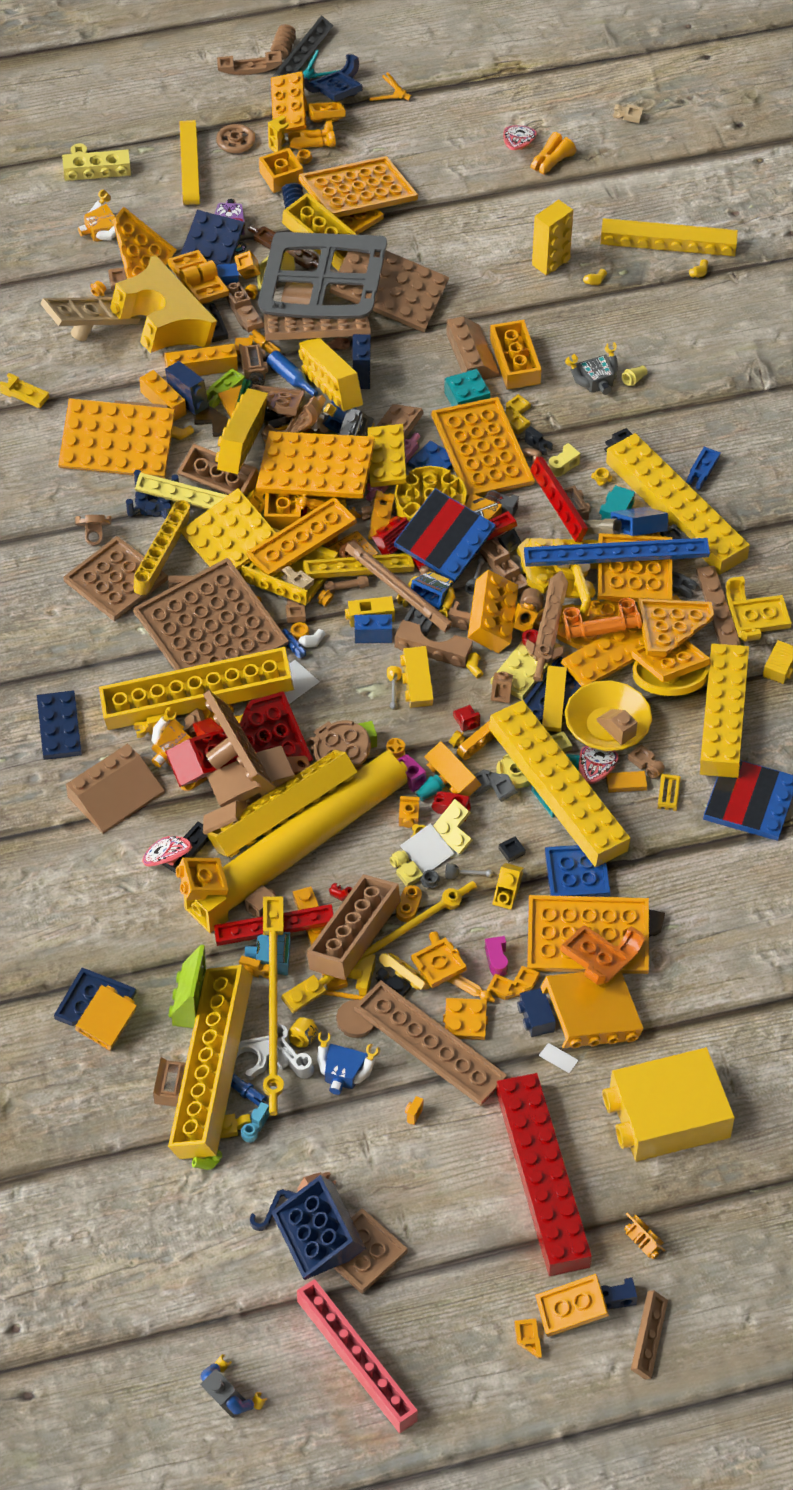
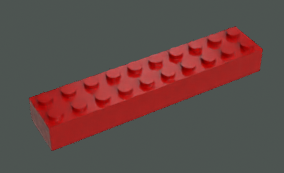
(543, 1175)

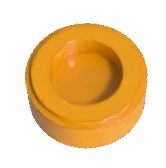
(299, 629)

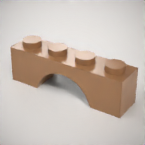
(453, 651)

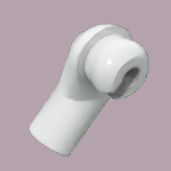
(312, 640)

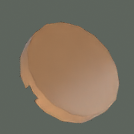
(351, 1022)

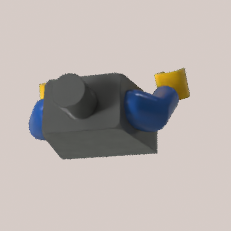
(224, 1393)

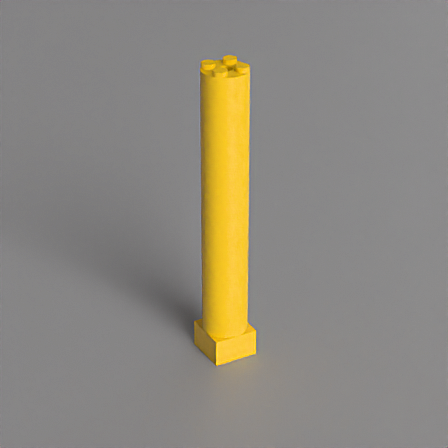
(300, 836)

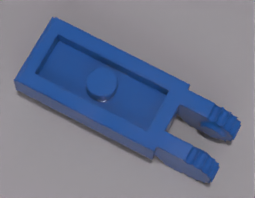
(703, 466)

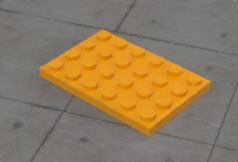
(358, 186)
(116, 438)
(482, 447)
(315, 464)
(559, 917)

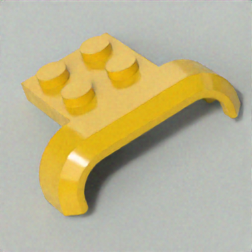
(756, 614)

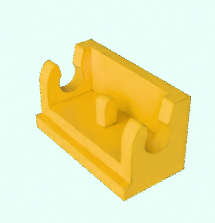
(276, 134)

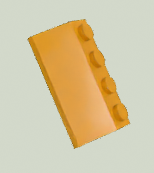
(205, 359)
(281, 510)

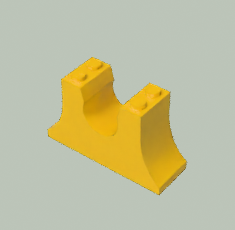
(170, 308)

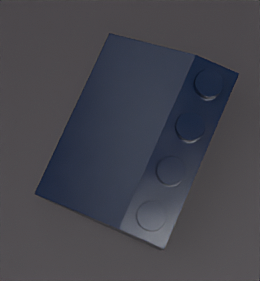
(318, 1228)

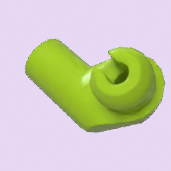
(208, 1162)

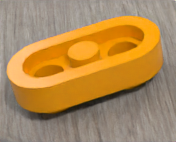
(410, 902)

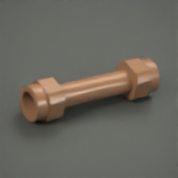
(362, 582)

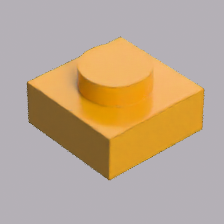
(414, 1110)

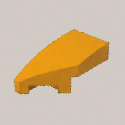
(527, 1336)

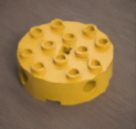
(420, 485)

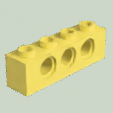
(96, 165)

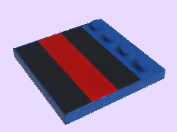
(444, 535)
(753, 801)

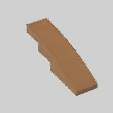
(501, 564)

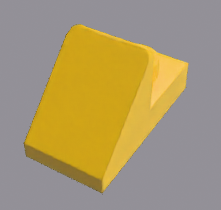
(363, 974)

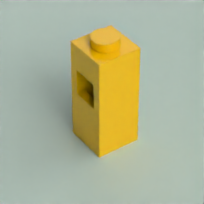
(370, 606)

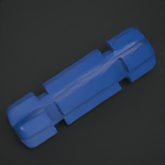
(294, 645)

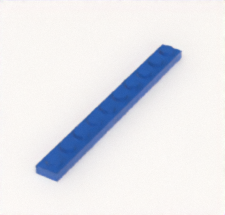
(616, 552)

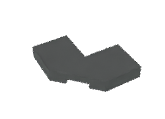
(501, 784)

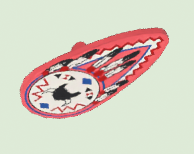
(518, 136)
(596, 764)
(166, 851)

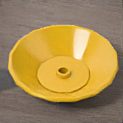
(597, 699)

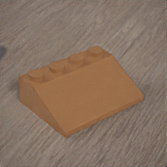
(114, 788)

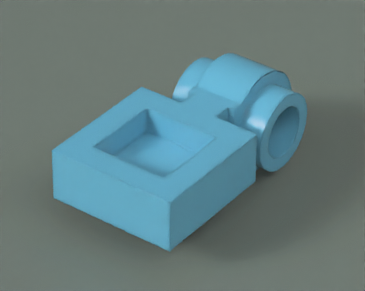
(259, 1116)

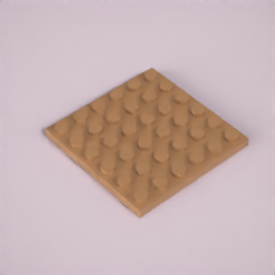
(209, 619)

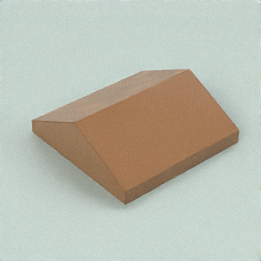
(223, 816)

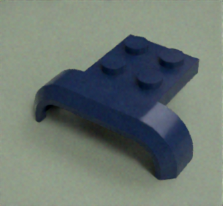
(338, 84)

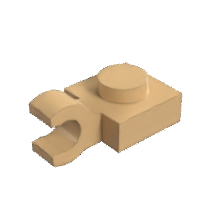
(630, 113)
(298, 579)

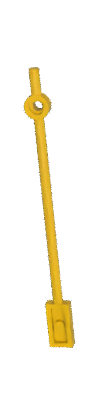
(273, 926)
(313, 988)

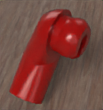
(336, 892)

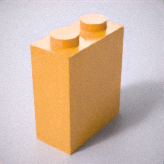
(106, 1017)

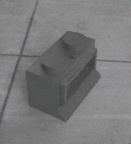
(356, 423)

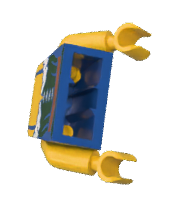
(434, 589)

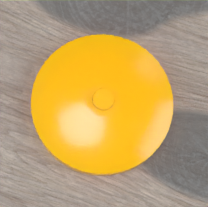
(677, 686)

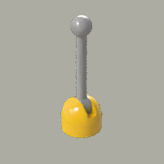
(394, 674)

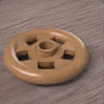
(235, 138)

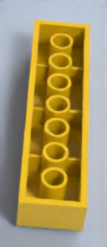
(724, 710)
(283, 802)

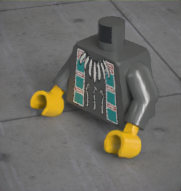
(597, 372)

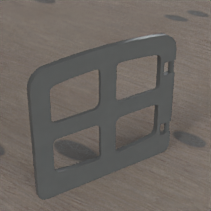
(322, 275)

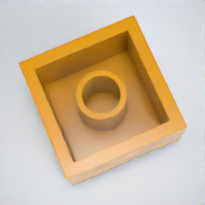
(280, 169)

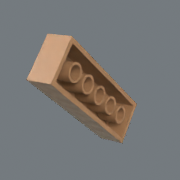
(353, 926)

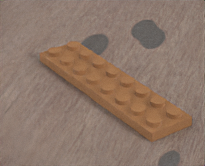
(430, 1042)

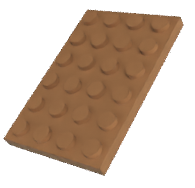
(405, 288)
(303, 328)

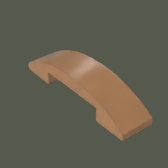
(249, 66)

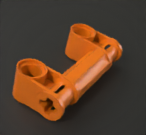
(628, 618)

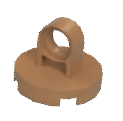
(93, 523)

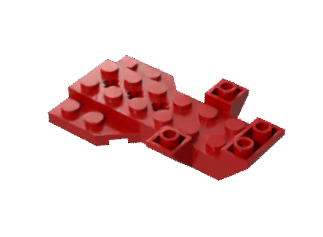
(260, 718)

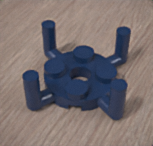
(159, 508)

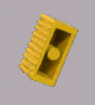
(779, 663)

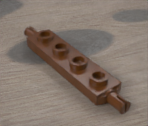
(301, 257)

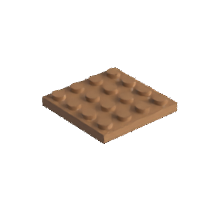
(108, 578)

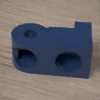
(620, 1295)

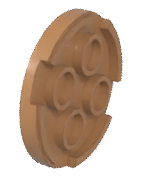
(344, 737)

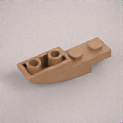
(242, 308)

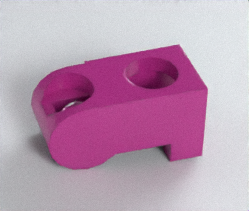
(415, 775)
(494, 952)

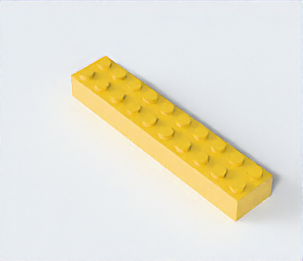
(671, 494)
(183, 689)
(559, 783)
(210, 1062)

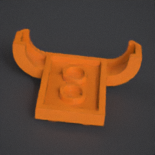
(599, 956)

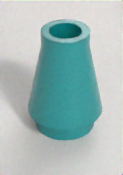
(430, 787)

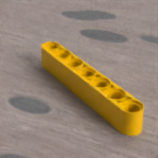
(189, 162)
(161, 547)

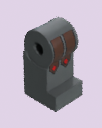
(508, 503)

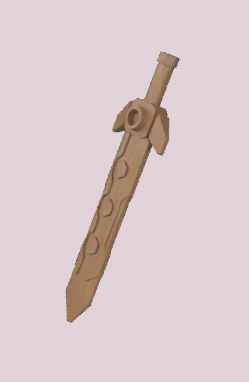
(548, 628)

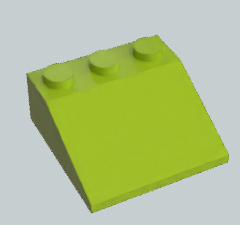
(189, 989)

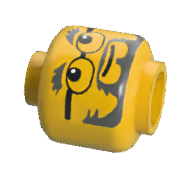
(303, 1032)

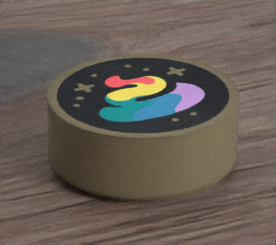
(241, 248)

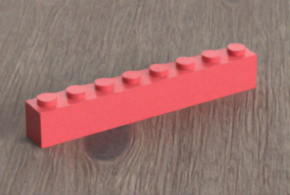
(357, 1356)

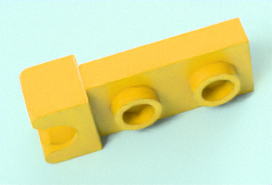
(23, 391)

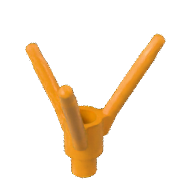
(398, 93)

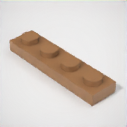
(649, 1334)

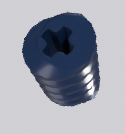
(291, 193)

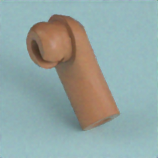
(339, 343)

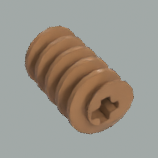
(284, 40)

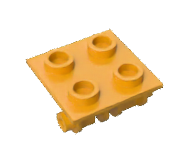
(638, 1232)

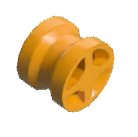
(396, 746)

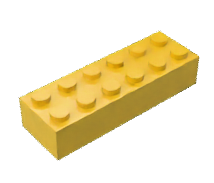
(310, 216)
(330, 373)
(241, 431)

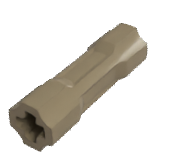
(605, 526)

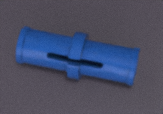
(247, 1090)

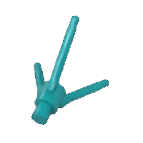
(310, 72)

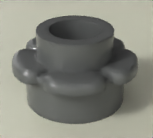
(430, 875)

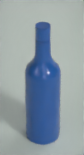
(289, 372)

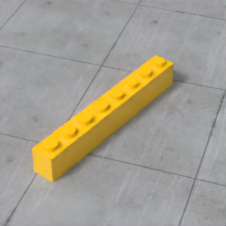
(669, 237)

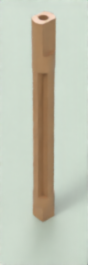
(399, 586)

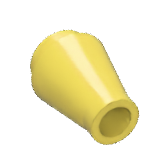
(633, 375)

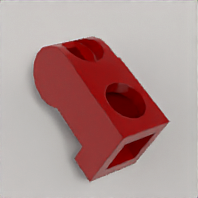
(444, 799)

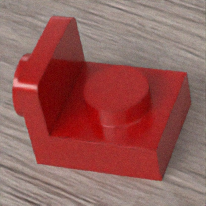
(467, 718)

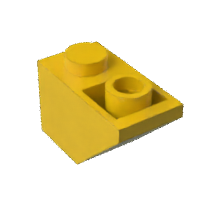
(507, 885)

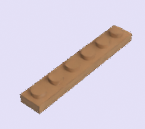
(713, 593)

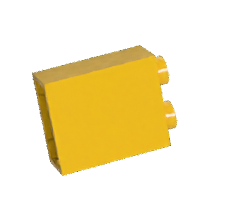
(669, 1104)

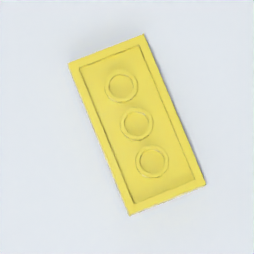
(522, 668)

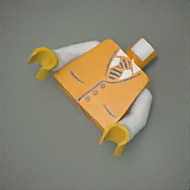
(99, 220)
(165, 736)

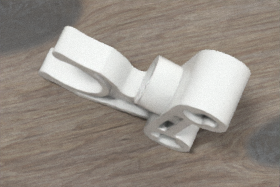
(286, 1055)

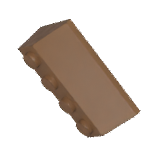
(471, 347)
(202, 468)

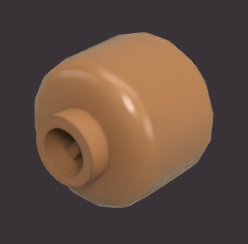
(533, 597)

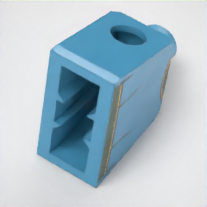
(261, 952)

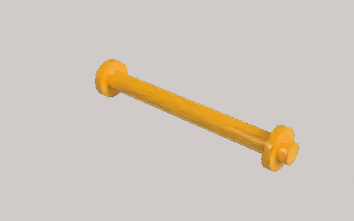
(343, 995)

